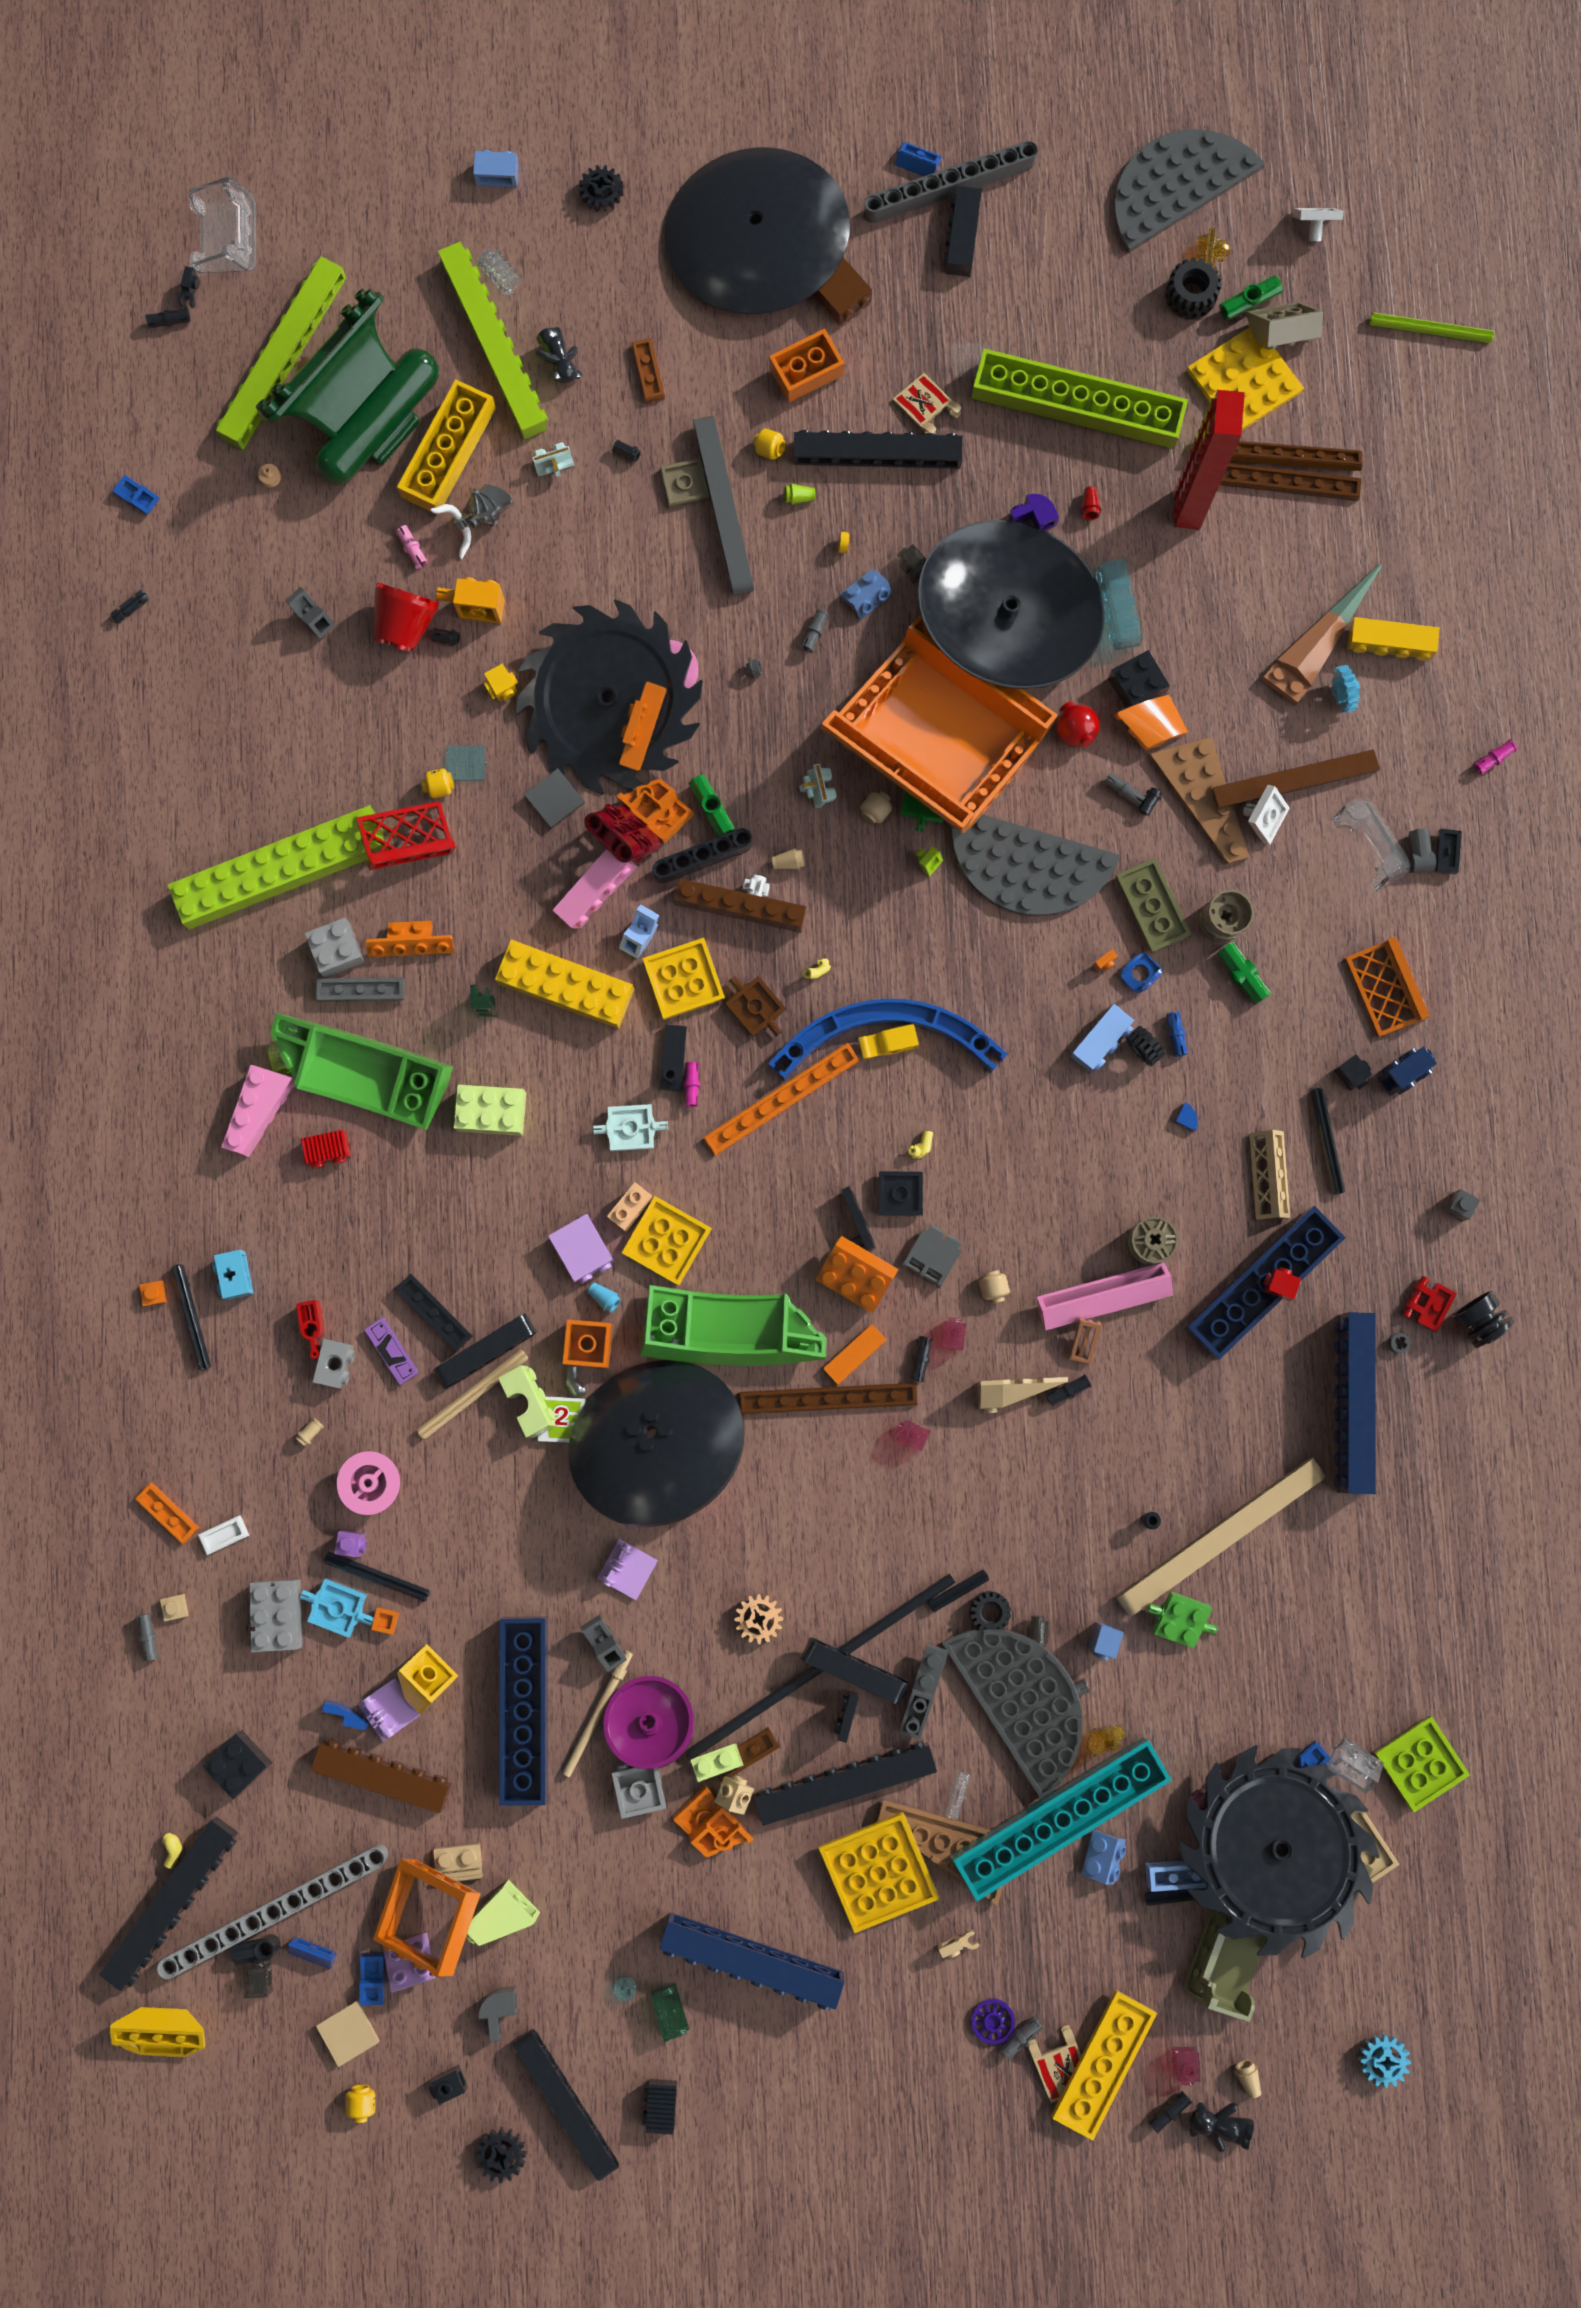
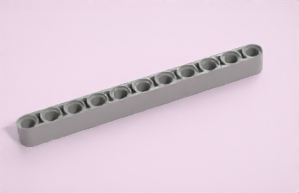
(263, 1915)

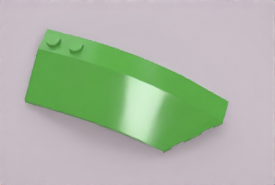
(361, 1070)
(727, 1329)

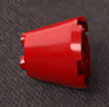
(401, 616)

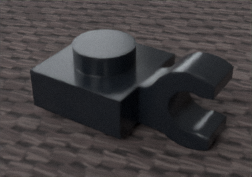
(189, 284)

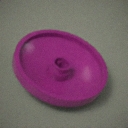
(649, 1723)

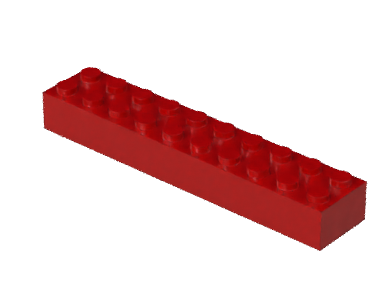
(1208, 458)

